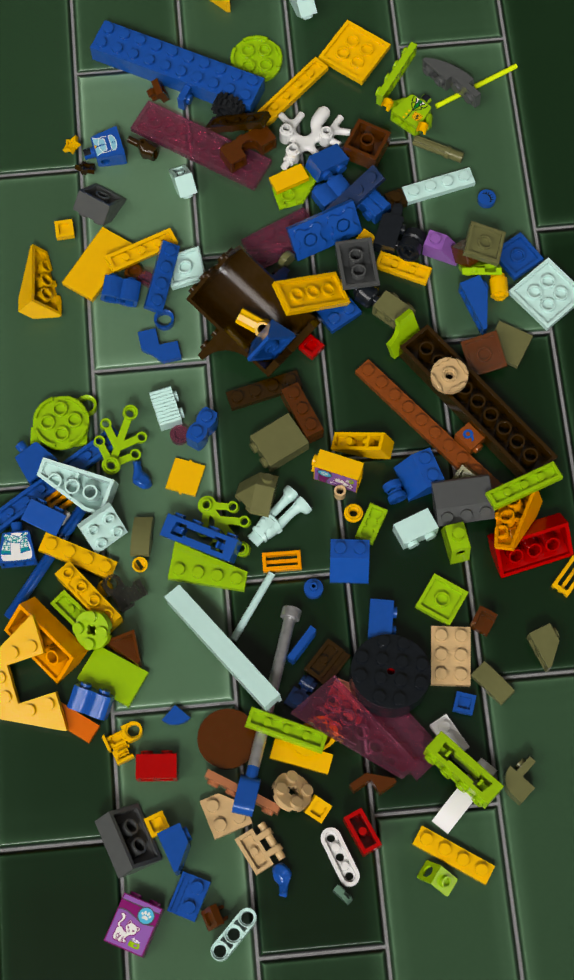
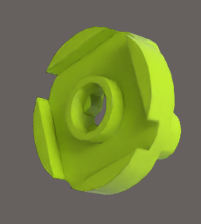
(83, 633)

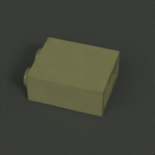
(278, 443)

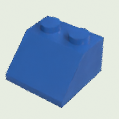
(418, 473)
(349, 561)
(176, 845)

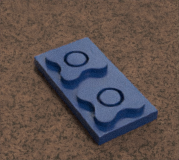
(324, 229)

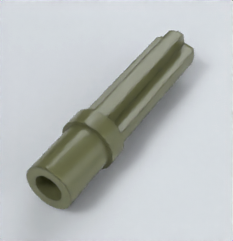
(446, 152)

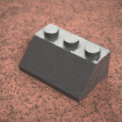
(461, 500)
(127, 840)

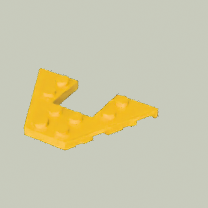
(40, 711)

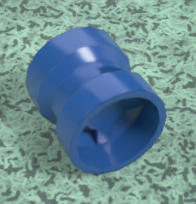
(394, 491)

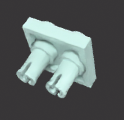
(102, 528)

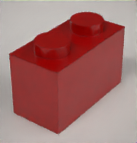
(156, 767)
(362, 832)

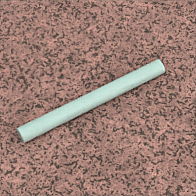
(252, 606)

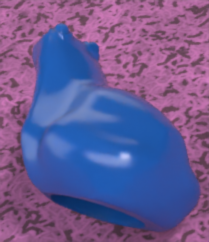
(140, 477)
(282, 876)

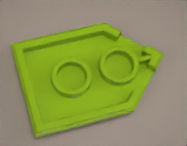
(295, 195)

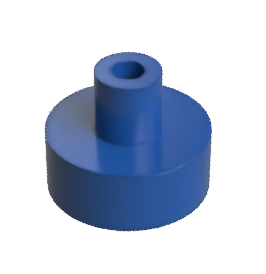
(313, 593)

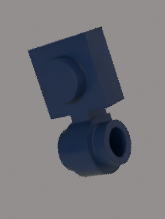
(297, 696)

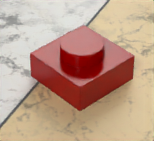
(311, 347)

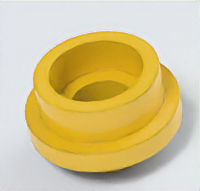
(353, 507)

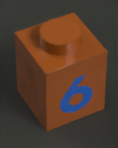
(469, 439)

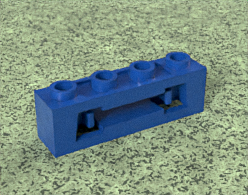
(173, 526)

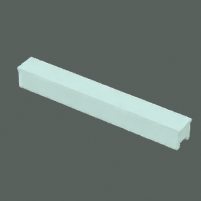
(223, 648)

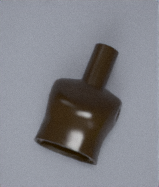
(145, 148)

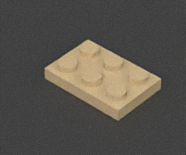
(450, 656)

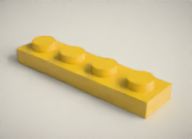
(139, 251)
(77, 555)
(453, 855)

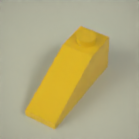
(364, 444)

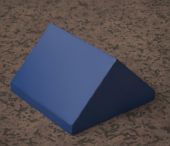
(270, 342)

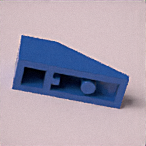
(475, 296)

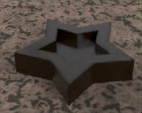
(85, 168)

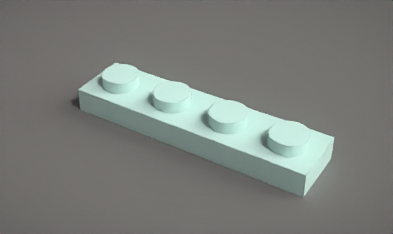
(438, 186)

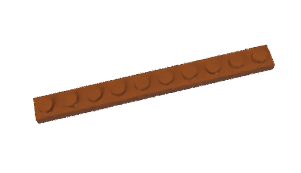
(419, 420)

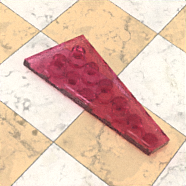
(346, 720)

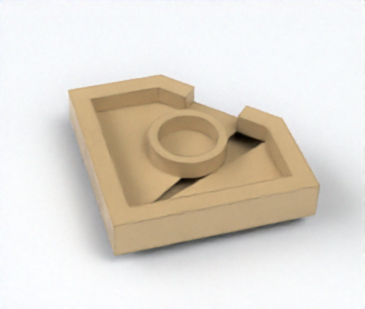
(220, 816)

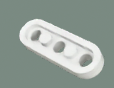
(339, 847)

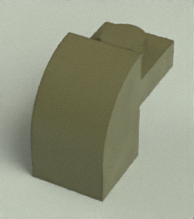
(515, 784)

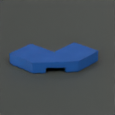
(164, 352)

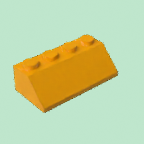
(61, 646)

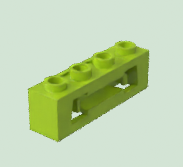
(438, 752)

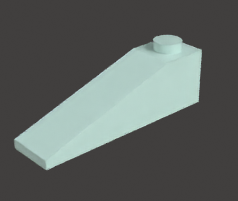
(80, 486)

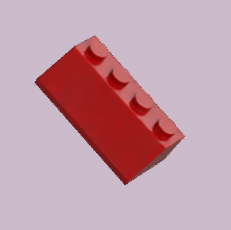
(542, 544)

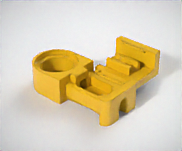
(118, 742)

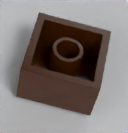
(366, 144)

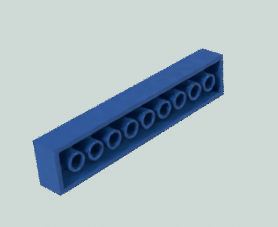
(174, 66)

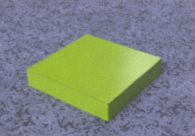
(441, 600)

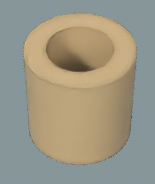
(339, 488)

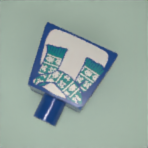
(17, 548)

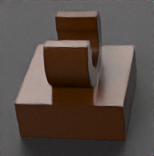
(158, 91)
(213, 917)

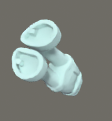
(270, 526)

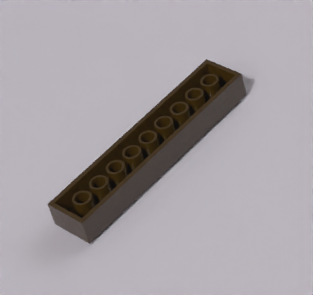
(480, 406)

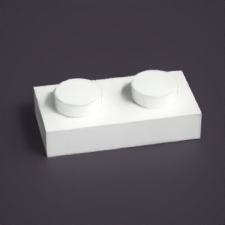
(447, 727)

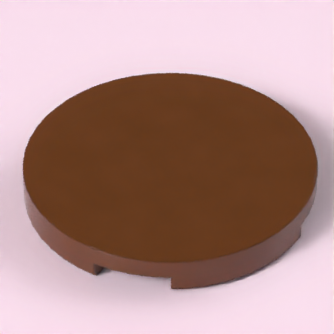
(225, 739)

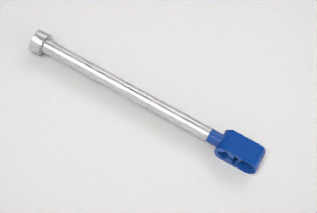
(249, 783)

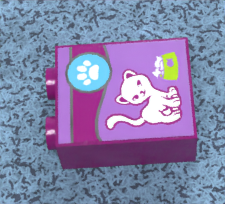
(134, 924)

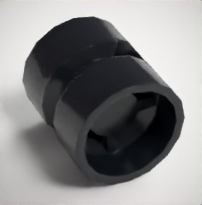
(411, 244)

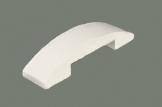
(458, 803)

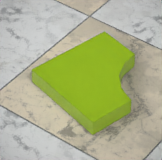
(405, 328)

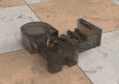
(124, 597)

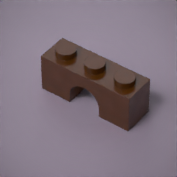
(259, 139)
(299, 406)

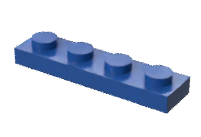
(161, 277)

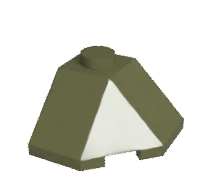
(258, 493)

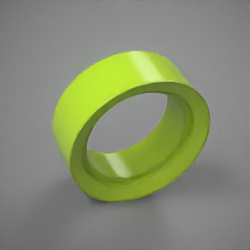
(87, 397)

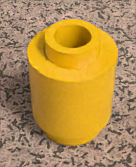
(498, 287)

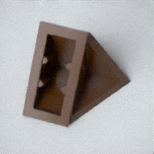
(127, 646)

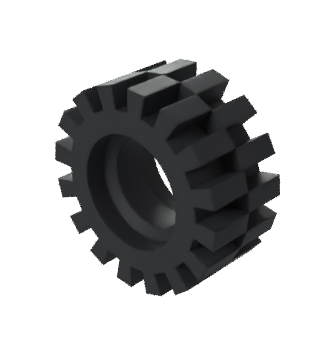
(227, 105)

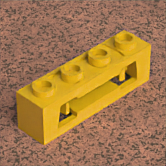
(86, 593)

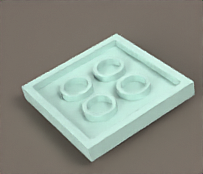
(545, 293)

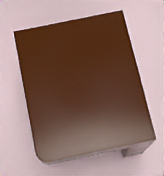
(483, 621)

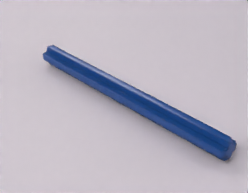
(44, 563)

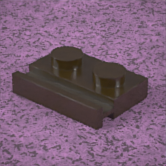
(327, 662)

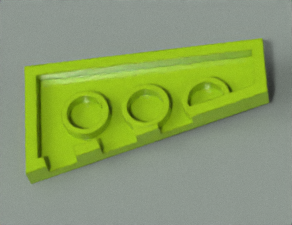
(201, 569)

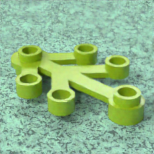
(119, 442)
(222, 521)

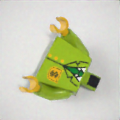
(411, 113)

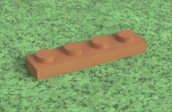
(216, 780)

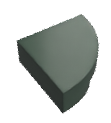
(344, 896)

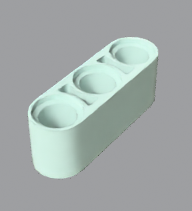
(224, 940)

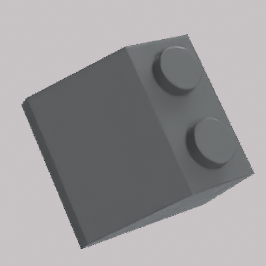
(98, 204)

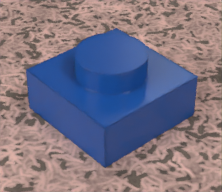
(185, 97)
(464, 703)

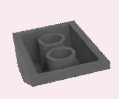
(356, 263)

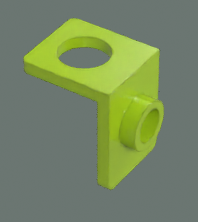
(439, 878)

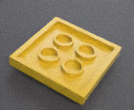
(354, 52)

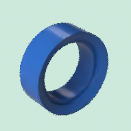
(166, 327)

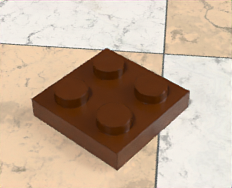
(484, 353)

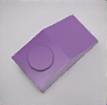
(439, 247)

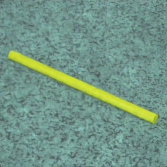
(478, 84)

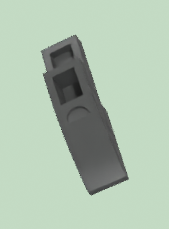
(452, 77)

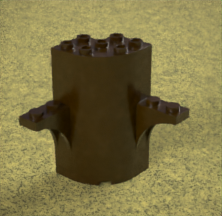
(238, 284)

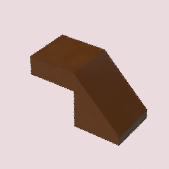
(379, 783)

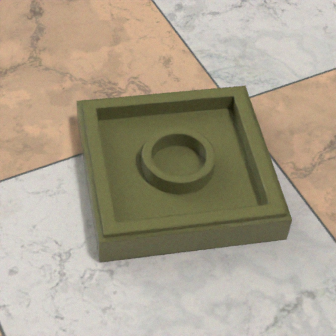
(484, 243)
(513, 343)

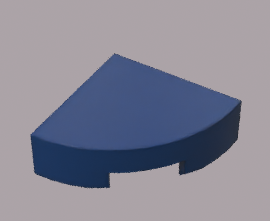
(176, 717)

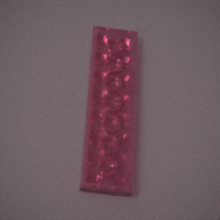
(196, 144)

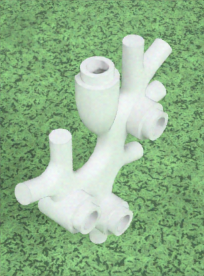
(320, 134)

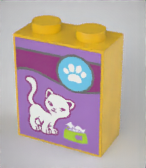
(337, 470)

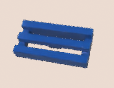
(302, 644)

